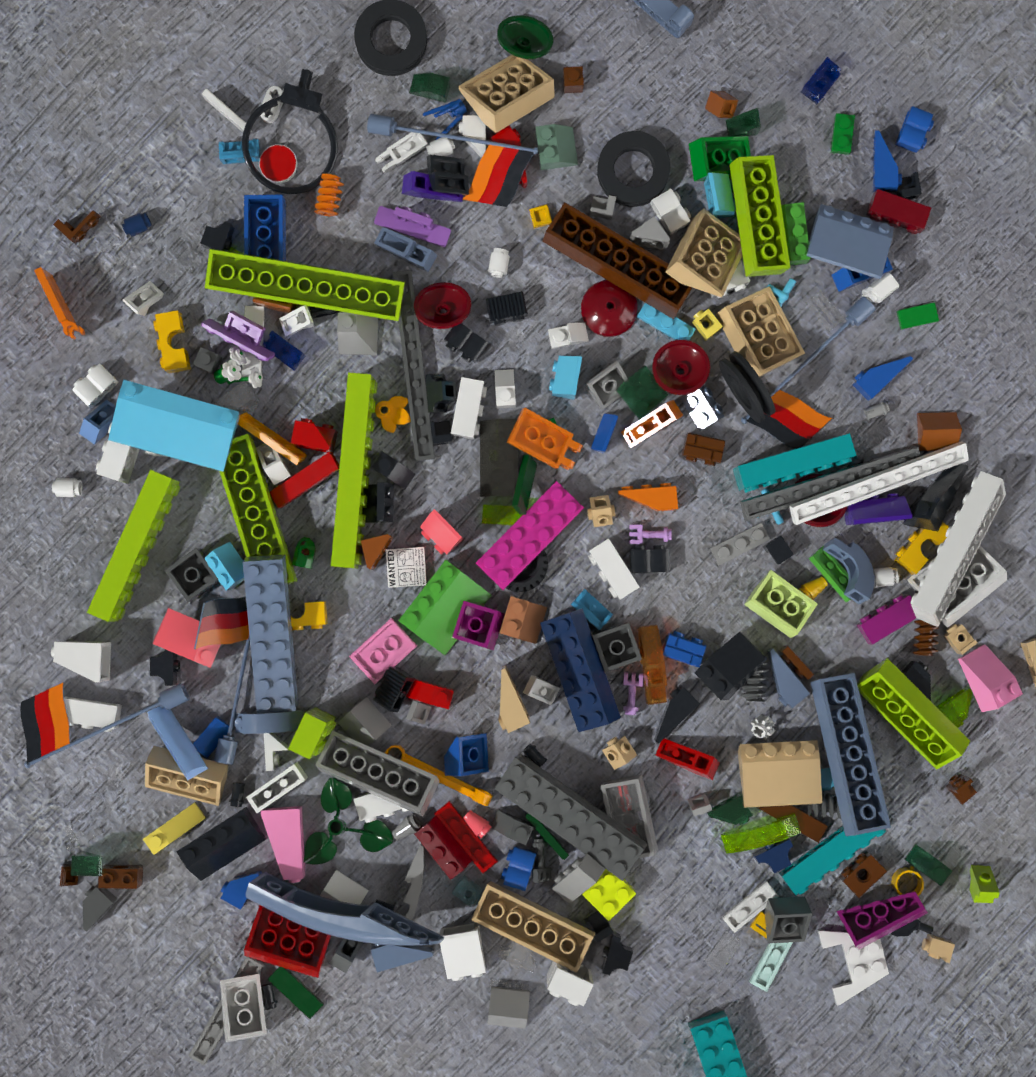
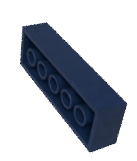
(580, 670)

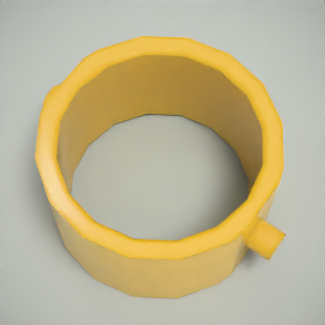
(920, 884)

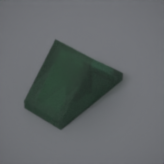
(744, 124)
(86, 864)

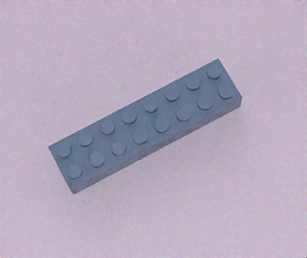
(270, 633)
(850, 755)

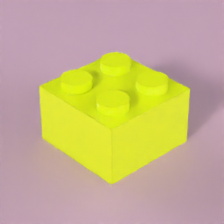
(609, 894)

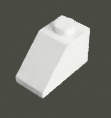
(474, 128)
(505, 389)
(272, 463)

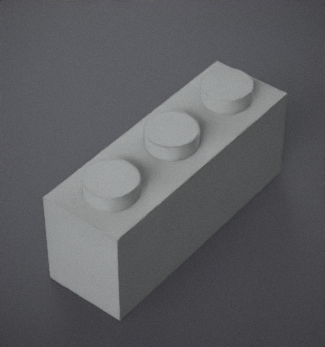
(577, 878)

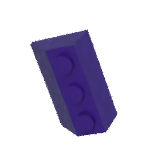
(878, 510)

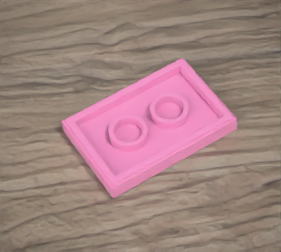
(382, 650)

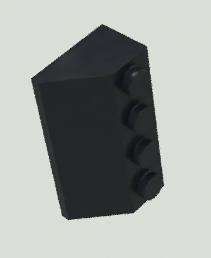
(221, 844)

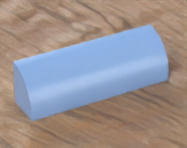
(177, 742)

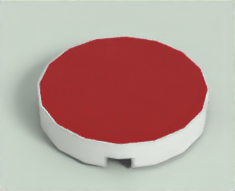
(278, 163)

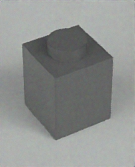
(207, 361)

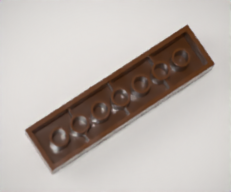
(616, 259)

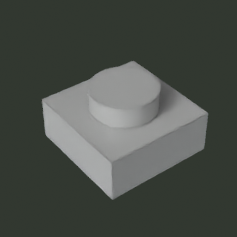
(418, 712)
(699, 805)

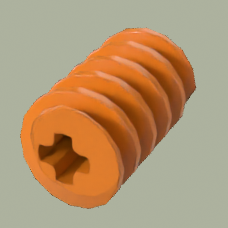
(328, 195)

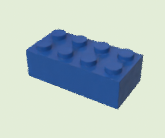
(265, 226)

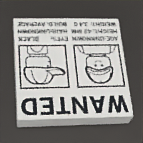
(406, 567)

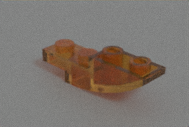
(653, 664)

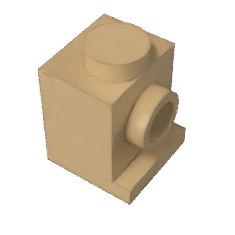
(952, 638)
(938, 947)

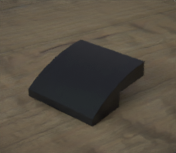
(447, 175)

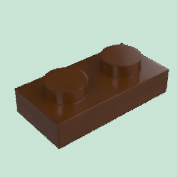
(790, 657)

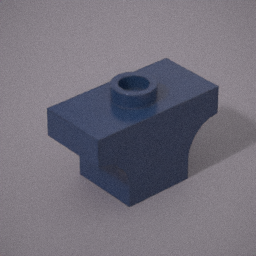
(775, 855)

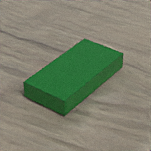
(917, 316)

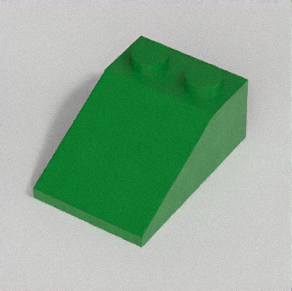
(716, 154)

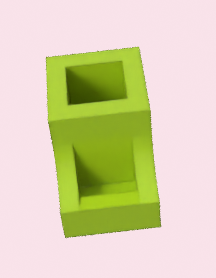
(983, 884)

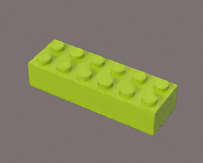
(759, 215)
(912, 714)

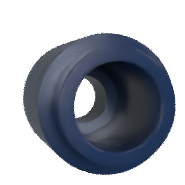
(136, 224)

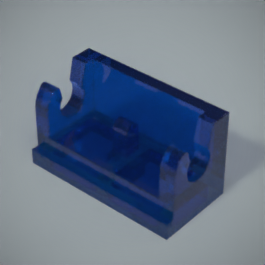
(821, 81)
(284, 350)

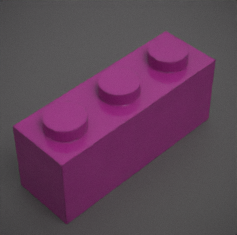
(887, 619)

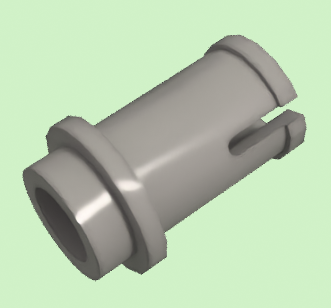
(876, 410)

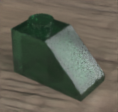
(430, 86)
(731, 811)
(928, 865)

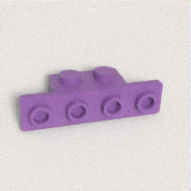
(412, 224)
(242, 333)

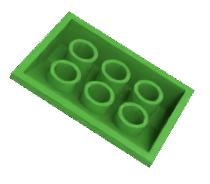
(439, 604)

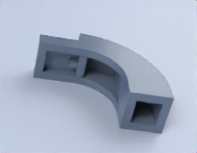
(858, 567)
(267, 722)

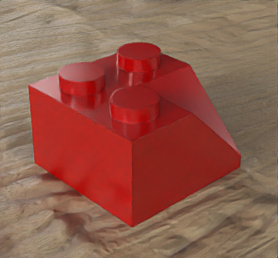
(313, 437)

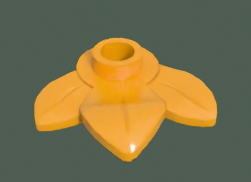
(395, 415)

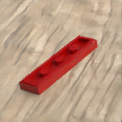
(305, 480)
(465, 837)

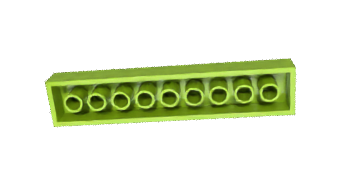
(304, 284)
(353, 470)

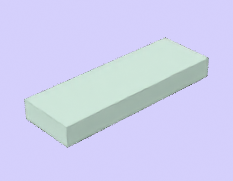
(769, 965)

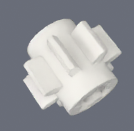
(763, 726)

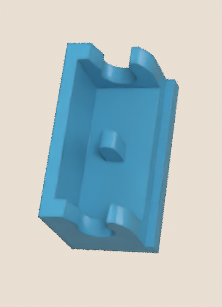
(232, 152)
(592, 608)

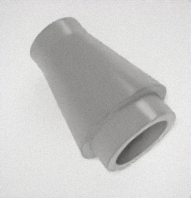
(406, 827)

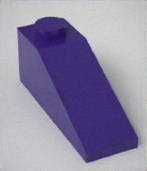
(419, 186)

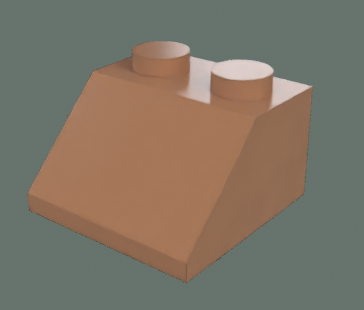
(523, 620)

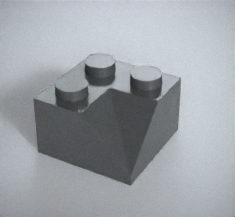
(192, 575)
(616, 647)

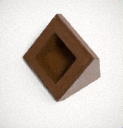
(66, 878)

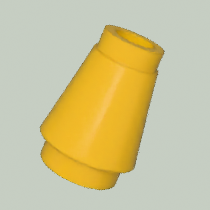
(814, 587)

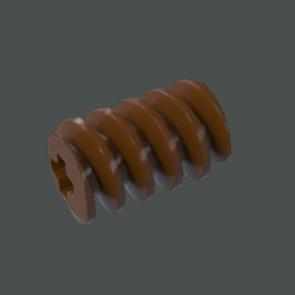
(925, 638)

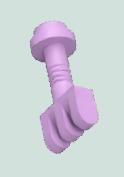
(666, 534)
(630, 709)

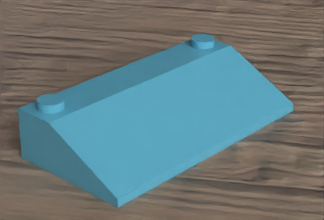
(173, 425)

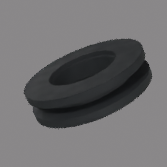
(386, 11)
(638, 142)
(747, 386)

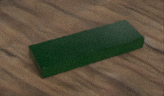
(524, 484)
(548, 836)
(296, 991)

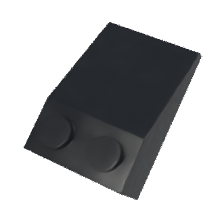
(730, 666)

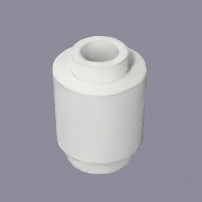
(441, 147)
(499, 262)
(67, 487)
(885, 577)

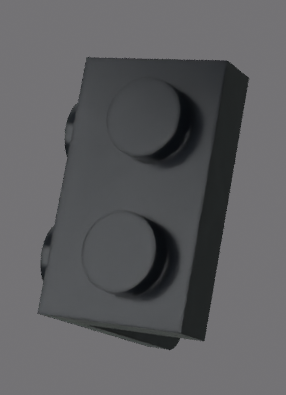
(379, 503)

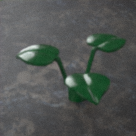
(337, 797)

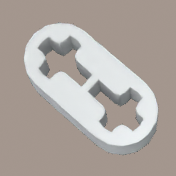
(275, 110)

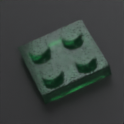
(641, 392)

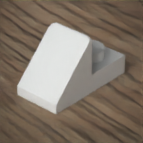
(143, 298)
(296, 321)
(568, 335)
(541, 690)
(272, 744)

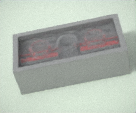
(628, 805)

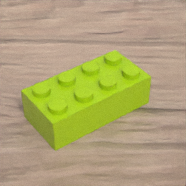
(312, 733)

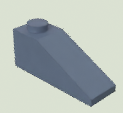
(786, 683)
(392, 956)

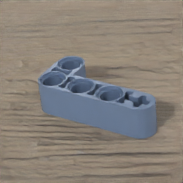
(668, 15)

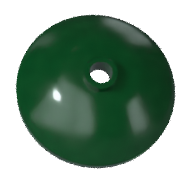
(525, 37)

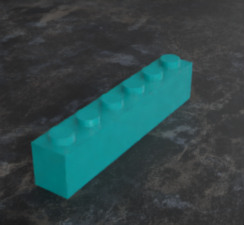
(824, 857)

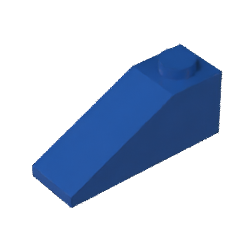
(884, 167)
(847, 278)
(876, 378)

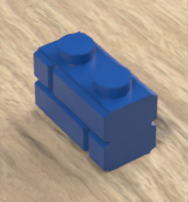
(683, 649)

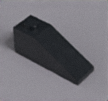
(676, 710)

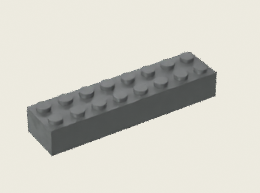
(571, 816)

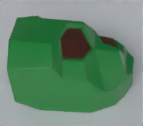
(304, 553)

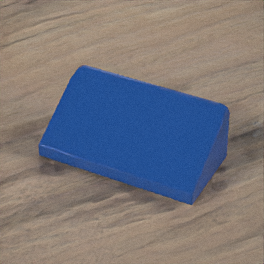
(604, 433)
(208, 740)

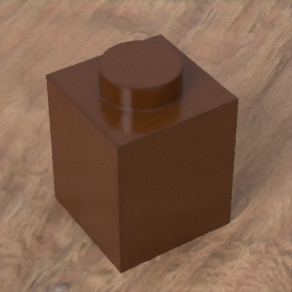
(573, 79)

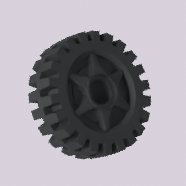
(531, 575)

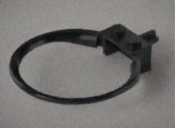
(300, 97)

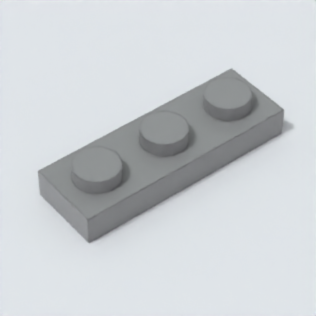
(740, 544)

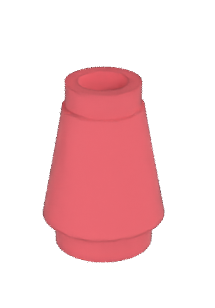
(478, 824)

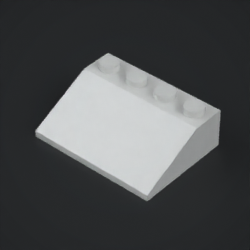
(978, 582)

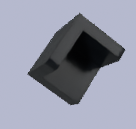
(910, 187)
(441, 432)
(778, 549)
(599, 924)

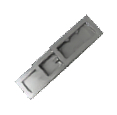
(415, 878)

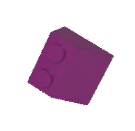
(478, 625)

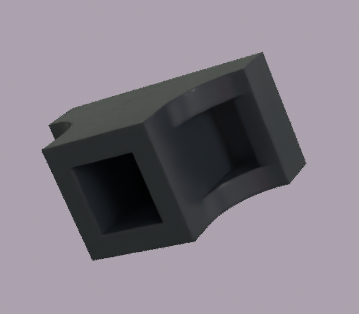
(218, 237)
(439, 393)
(166, 667)
(616, 955)

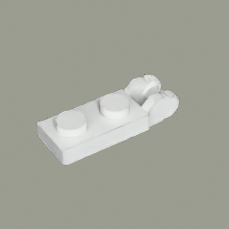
(402, 150)

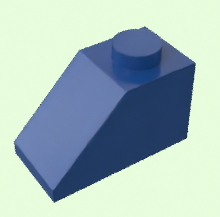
(235, 890)

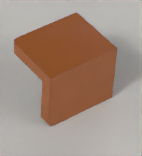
(721, 104)

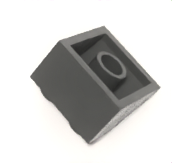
(787, 919)

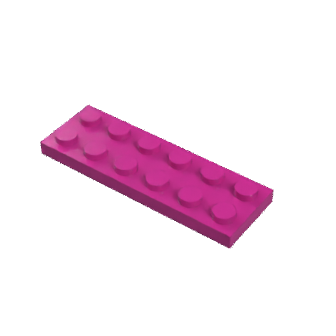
(529, 535)

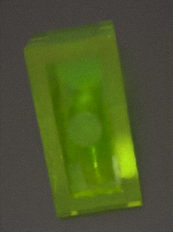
(957, 706)

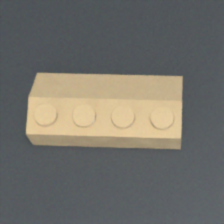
(165, 775)

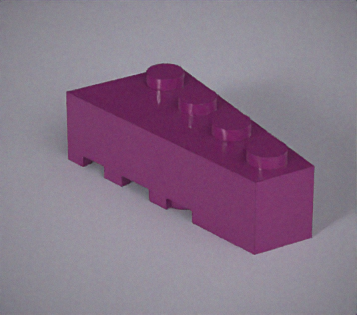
(880, 918)

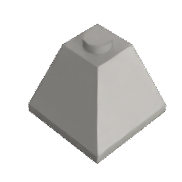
(357, 334)

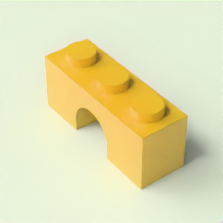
(167, 326)
(910, 556)
(314, 616)

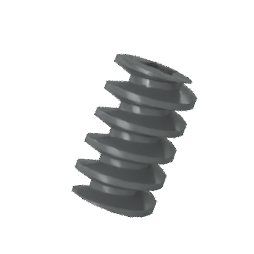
(754, 685)
(829, 804)

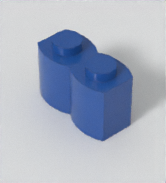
(914, 129)
(519, 868)

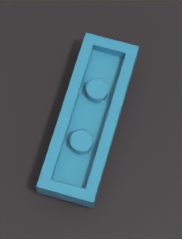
(671, 327)

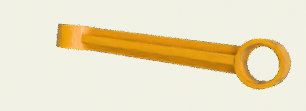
(475, 793)

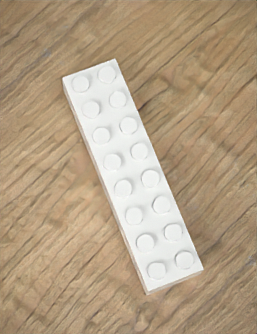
(958, 549)

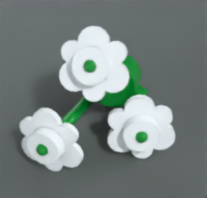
(231, 373)

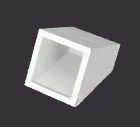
(84, 658)
(462, 951)

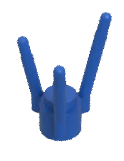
(455, 109)

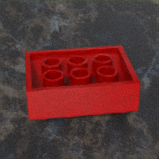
(286, 943)

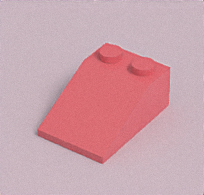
(441, 532)
(179, 635)

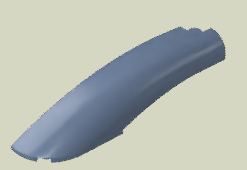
(337, 918)

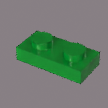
(842, 134)

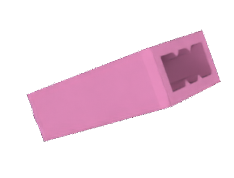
(286, 837)

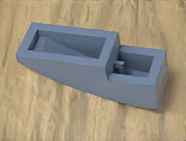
(405, 249)

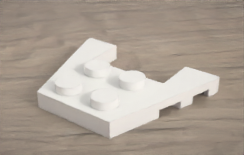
(863, 965)

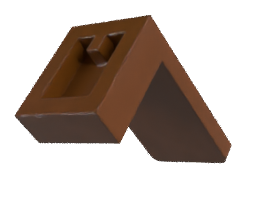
(78, 234)
(961, 788)

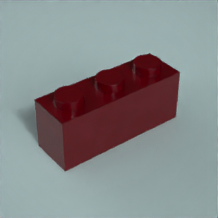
(898, 211)
(443, 847)

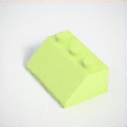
(781, 604)

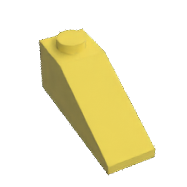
(174, 828)

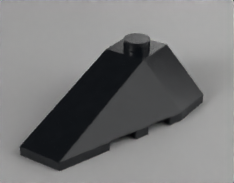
(935, 501)

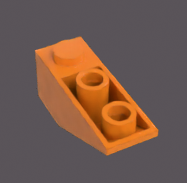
(658, 499)

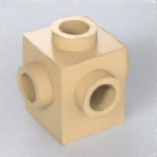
(603, 514)
(619, 752)

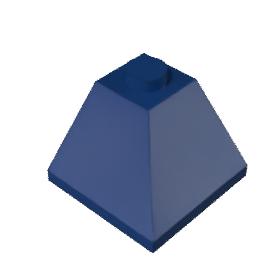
(467, 756)

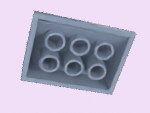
(850, 241)

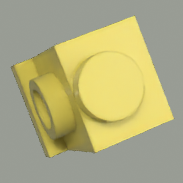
(707, 316)

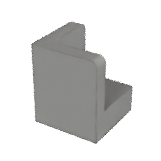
(602, 207)

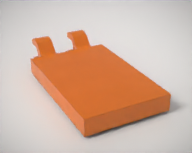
(58, 303)
(543, 439)

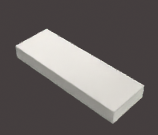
(224, 110)
(749, 906)

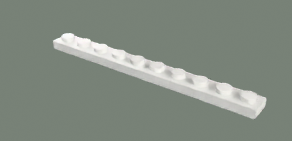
(878, 483)

